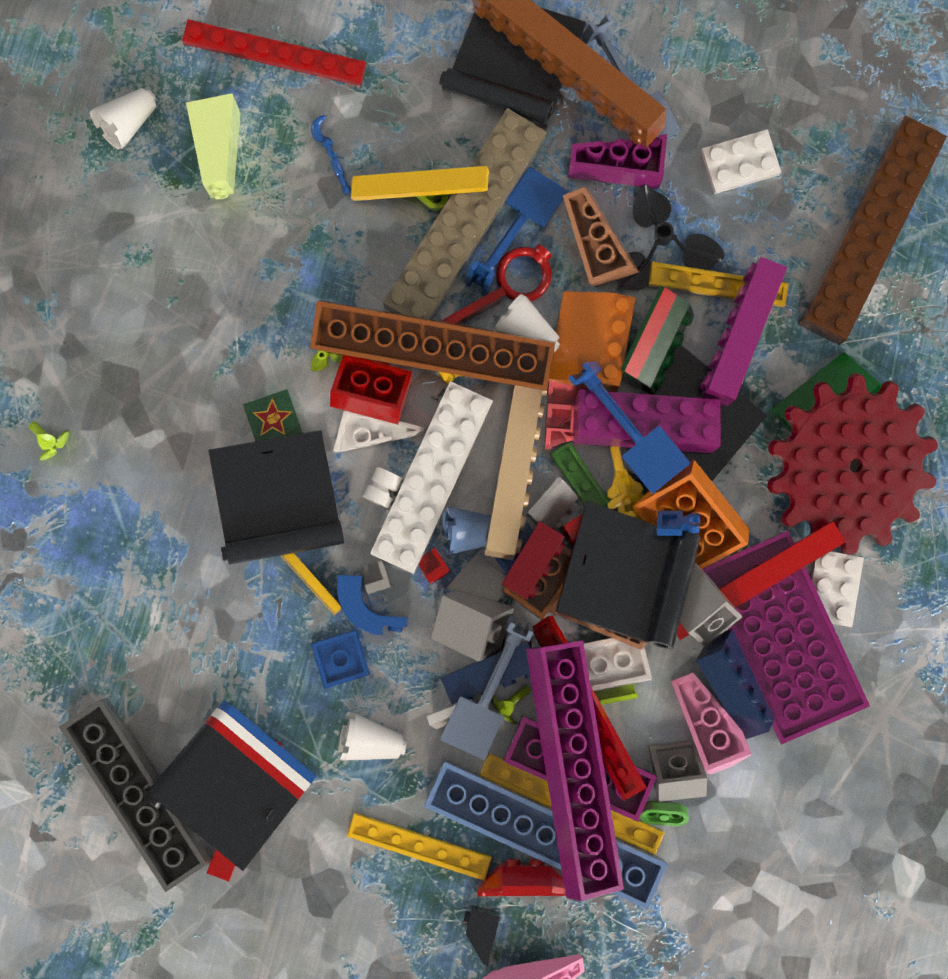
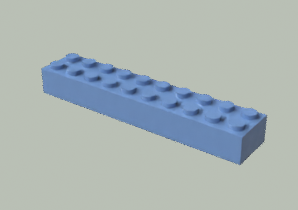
(529, 827)

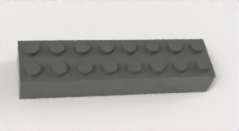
(124, 779)

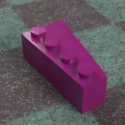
(619, 162)

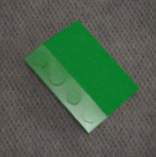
(834, 374)

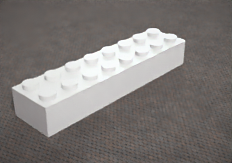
(432, 477)

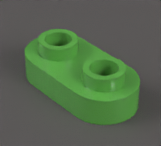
(664, 814)

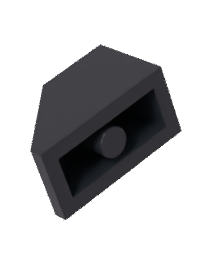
(481, 930)

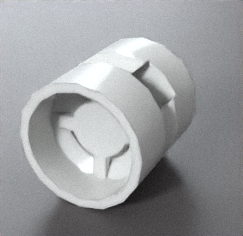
(383, 488)

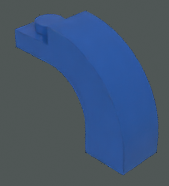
(354, 607)

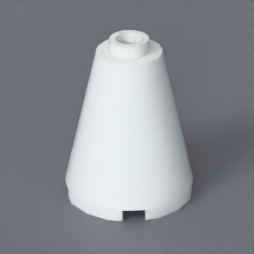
(124, 116)
(526, 321)
(369, 740)

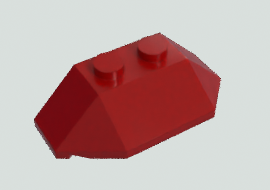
(522, 879)

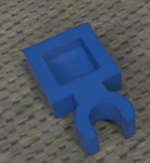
(673, 522)

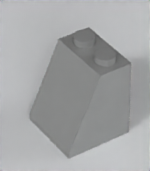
(706, 609)
(471, 624)

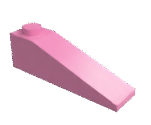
(713, 730)
(557, 968)

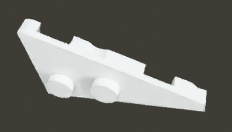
(363, 431)

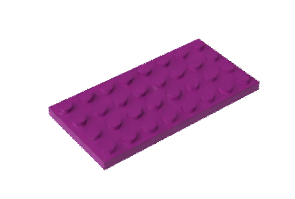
(791, 646)

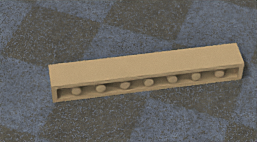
(515, 473)

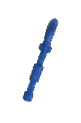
(326, 143)

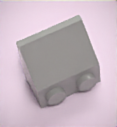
(553, 505)
(678, 771)

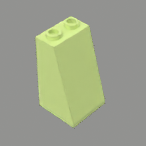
(216, 136)

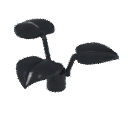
(654, 208)

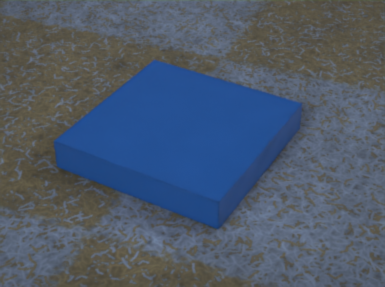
(340, 659)

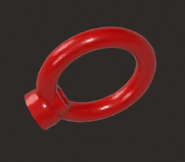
(540, 256)

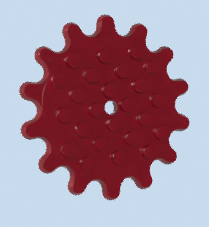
(820, 454)

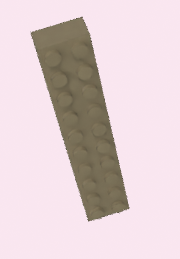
(465, 220)

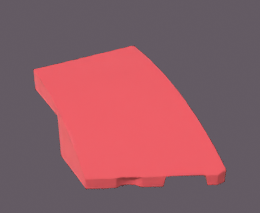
(559, 413)

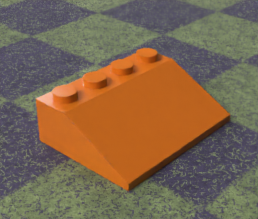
(591, 330)
(693, 492)

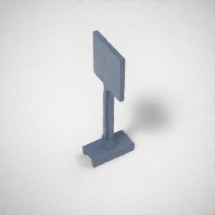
(600, 34)
(474, 724)

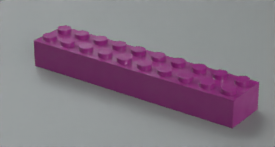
(575, 770)

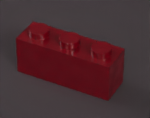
(534, 561)

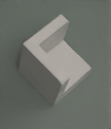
(375, 577)

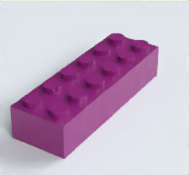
(744, 331)
(688, 421)
(527, 754)

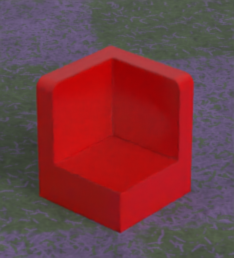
(433, 566)

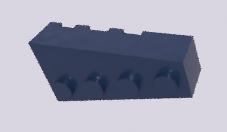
(475, 677)
(735, 684)

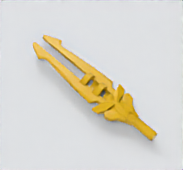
(624, 489)

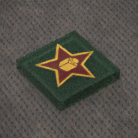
(272, 416)

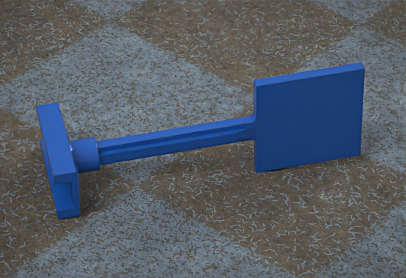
(534, 199)
(654, 456)

